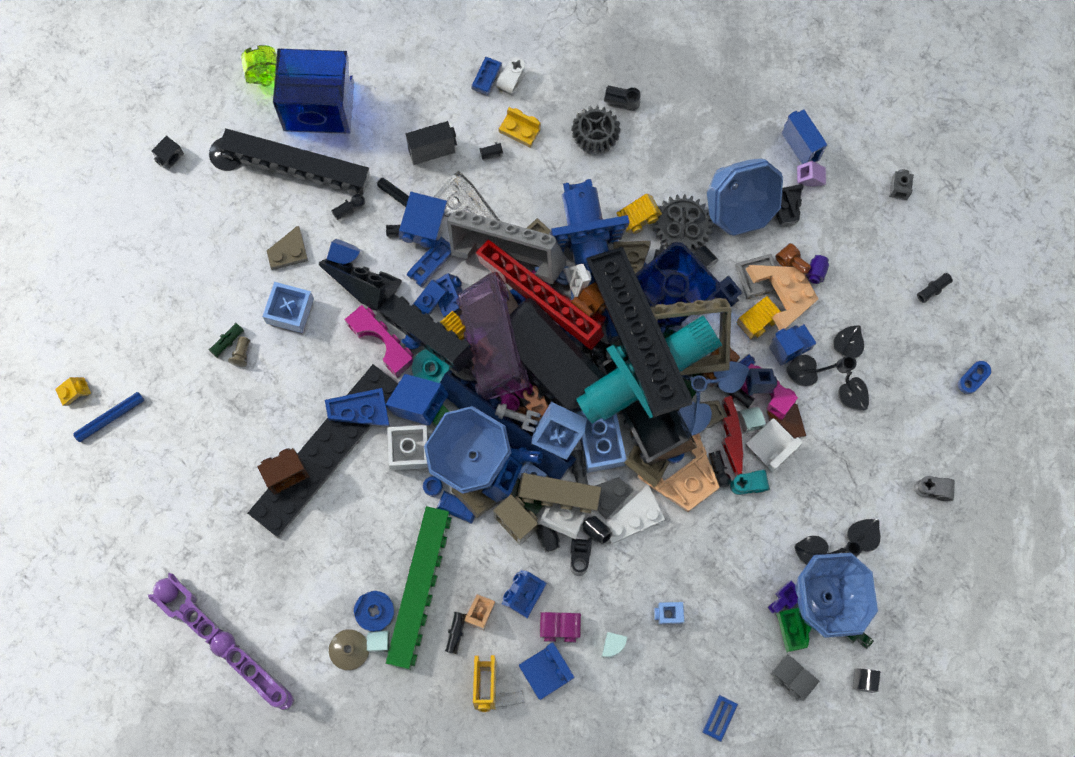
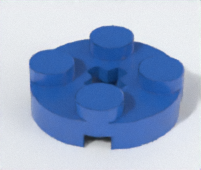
(368, 601)

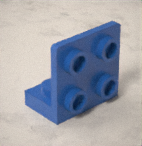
(546, 671)

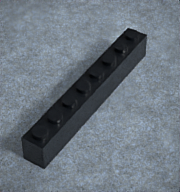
(294, 161)

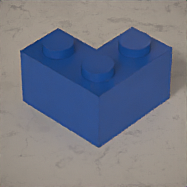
(791, 343)

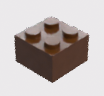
(283, 471)

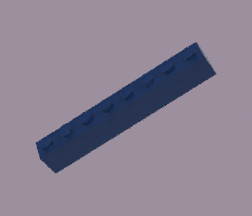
(464, 395)

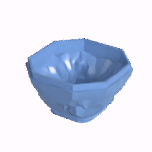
(836, 595)

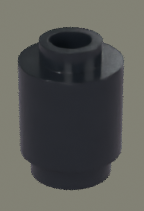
(597, 530)
(547, 538)

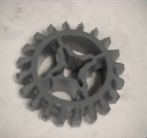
(594, 122)

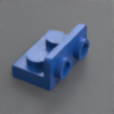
(453, 286)
(523, 593)

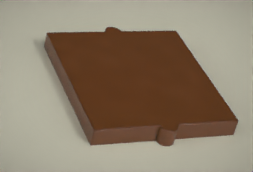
(791, 422)

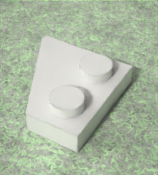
(577, 278)

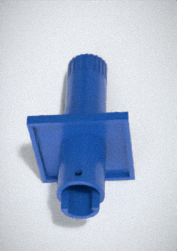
(586, 229)

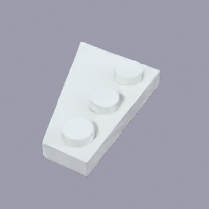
(635, 516)

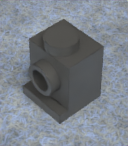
(901, 184)

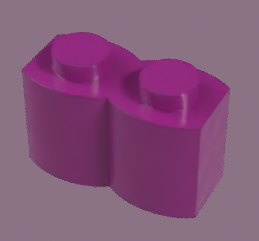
(560, 625)

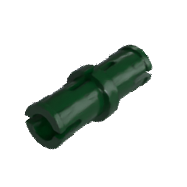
(226, 340)

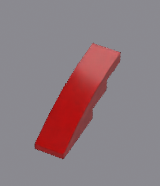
(733, 443)

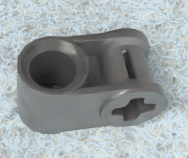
(938, 488)

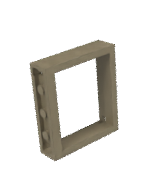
(708, 363)

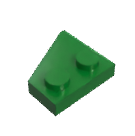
(793, 629)

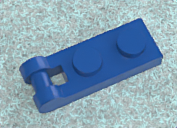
(430, 262)

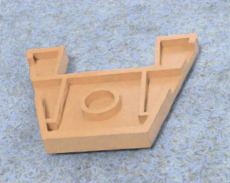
(791, 288)
(692, 482)

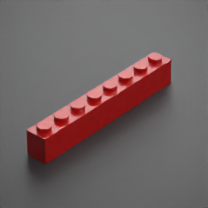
(532, 287)

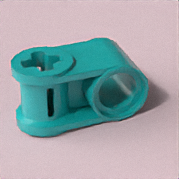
(753, 483)

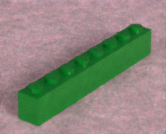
(418, 588)

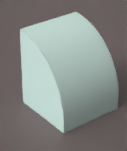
(751, 419)
(378, 641)
(613, 645)

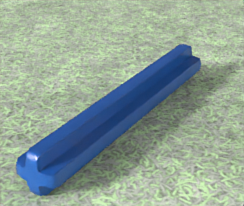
(108, 416)

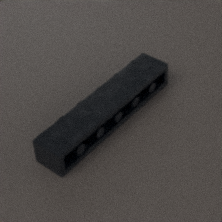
(426, 332)

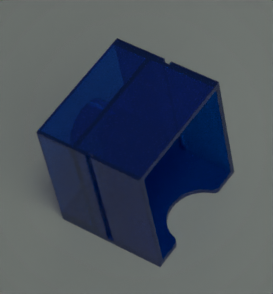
(313, 91)

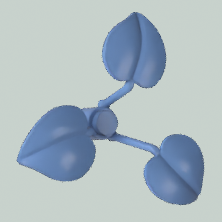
(699, 415)

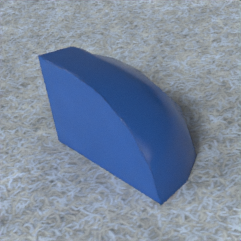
(342, 252)

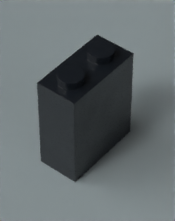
(431, 142)

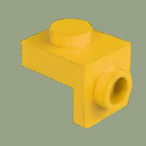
(72, 389)

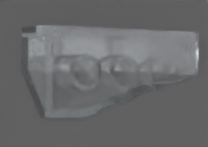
(463, 196)

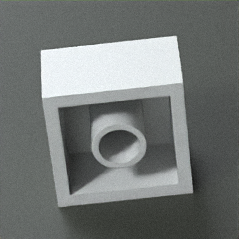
(407, 447)

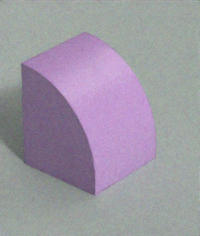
(811, 174)

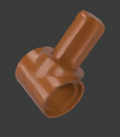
(790, 257)

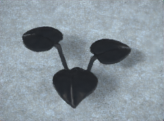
(851, 345)
(861, 535)

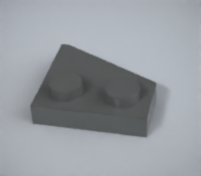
(612, 495)

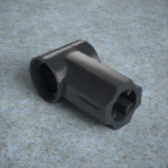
(621, 97)

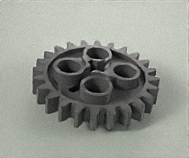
(700, 225)

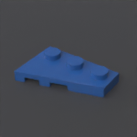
(360, 408)

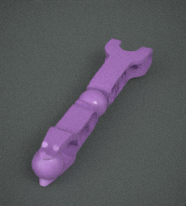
(221, 642)

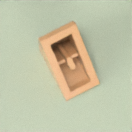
(479, 612)

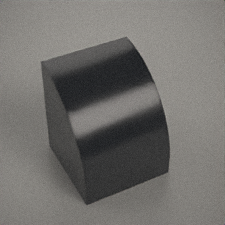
(706, 257)
(866, 680)

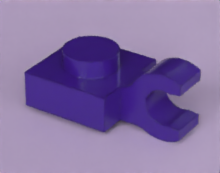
(786, 597)

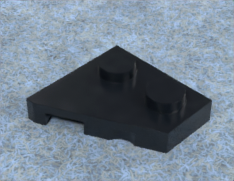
(790, 205)

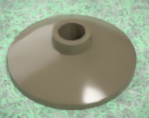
(350, 660)

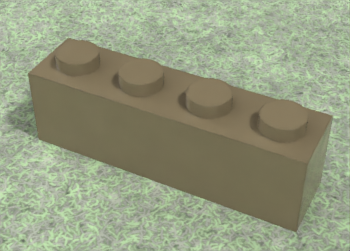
(558, 491)

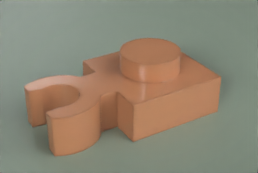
(536, 404)

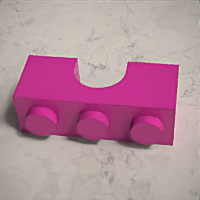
(781, 399)

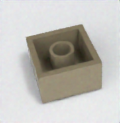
(516, 519)

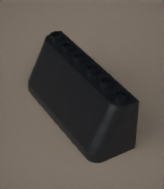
(551, 357)
(657, 436)

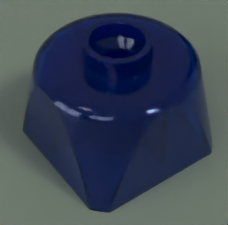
(680, 272)

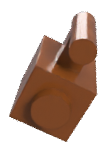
(590, 301)

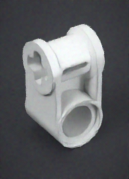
(512, 76)

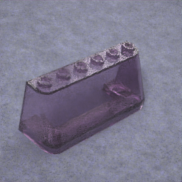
(491, 338)

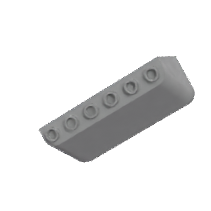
(471, 231)

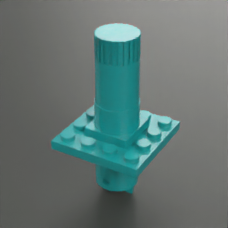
(621, 386)

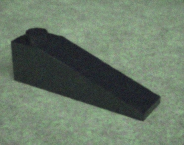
(365, 286)

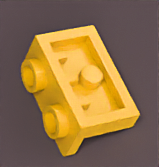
(520, 127)

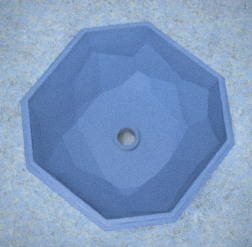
(745, 196)
(458, 437)

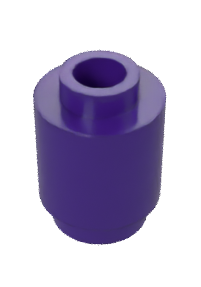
(818, 270)

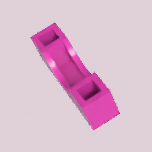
(364, 324)

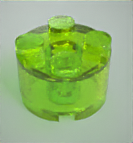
(259, 65)

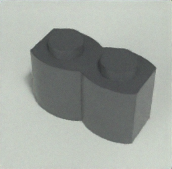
(794, 678)

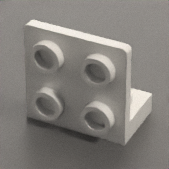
(773, 444)

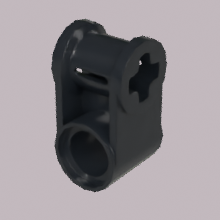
(580, 552)

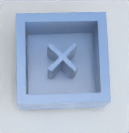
(288, 307)
(559, 430)

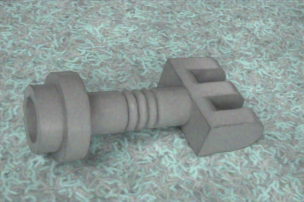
(526, 419)

